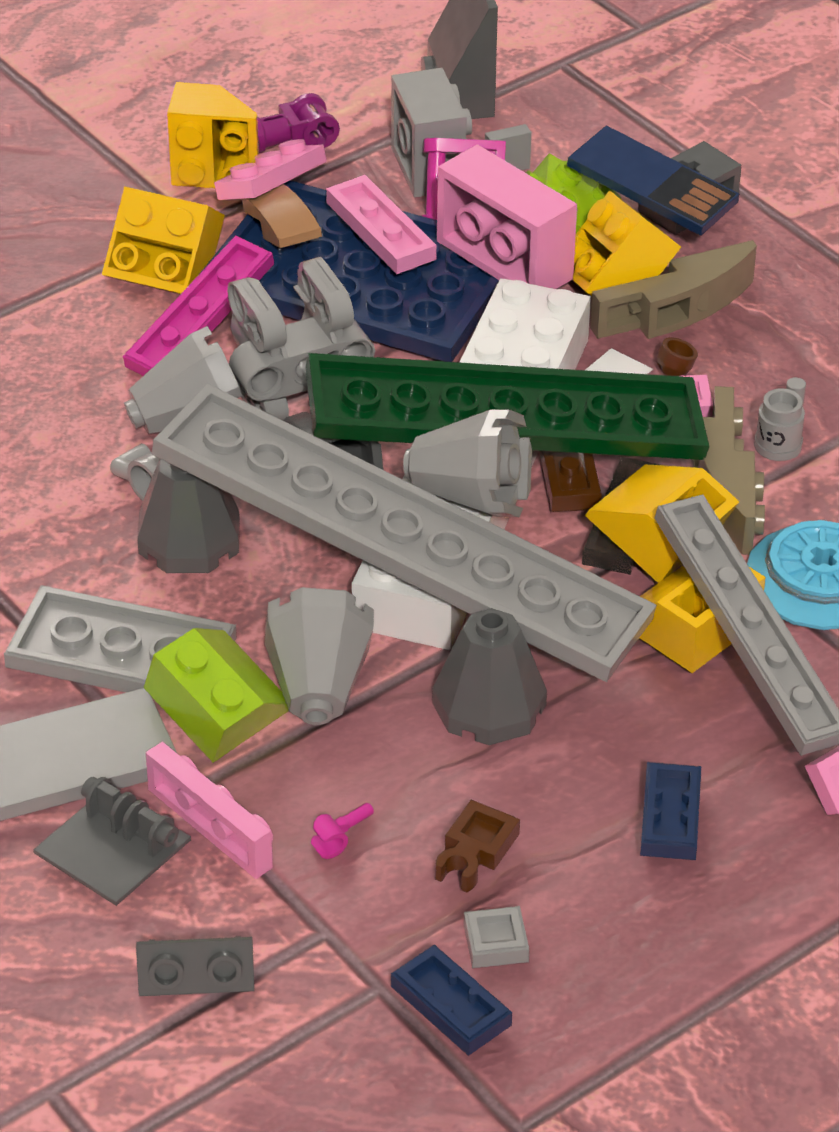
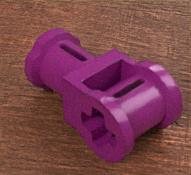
(298, 121)

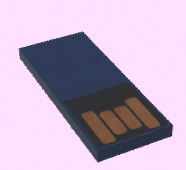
(653, 180)

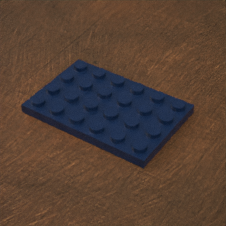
(417, 310)

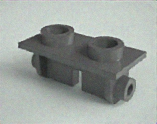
(195, 966)

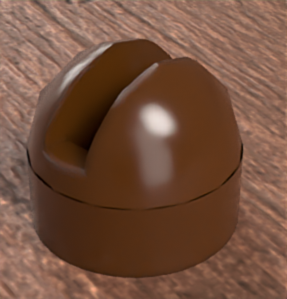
(676, 357)

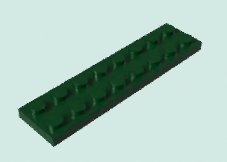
(560, 406)

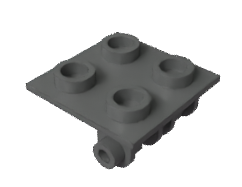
(112, 841)

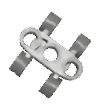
(274, 355)

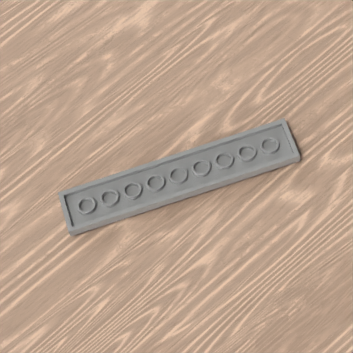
(404, 530)

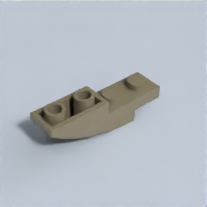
(684, 295)
(734, 469)

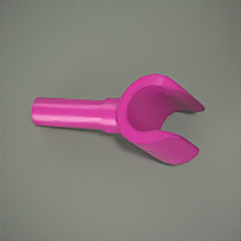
(331, 833)

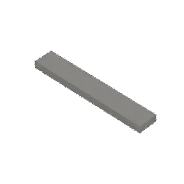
(751, 623)

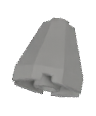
(177, 380)
(475, 462)
(318, 650)

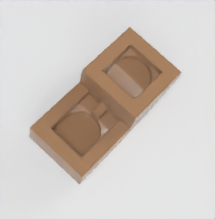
(283, 217)

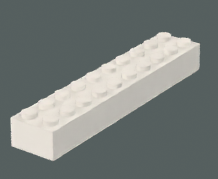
(518, 328)

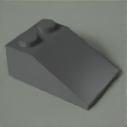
(467, 51)

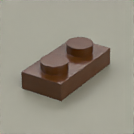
(570, 480)

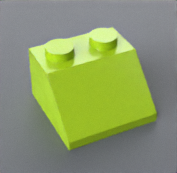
(213, 690)

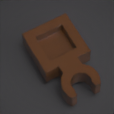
(475, 839)

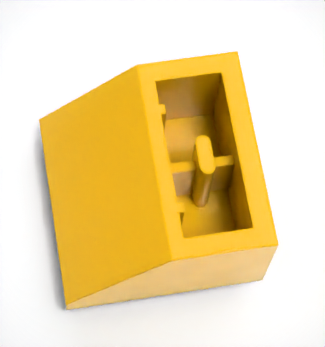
(208, 134)
(161, 240)
(619, 246)
(630, 512)
(684, 623)

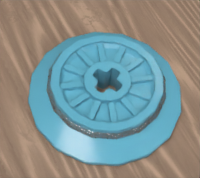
(802, 572)

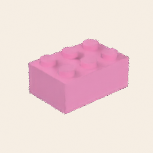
(505, 220)

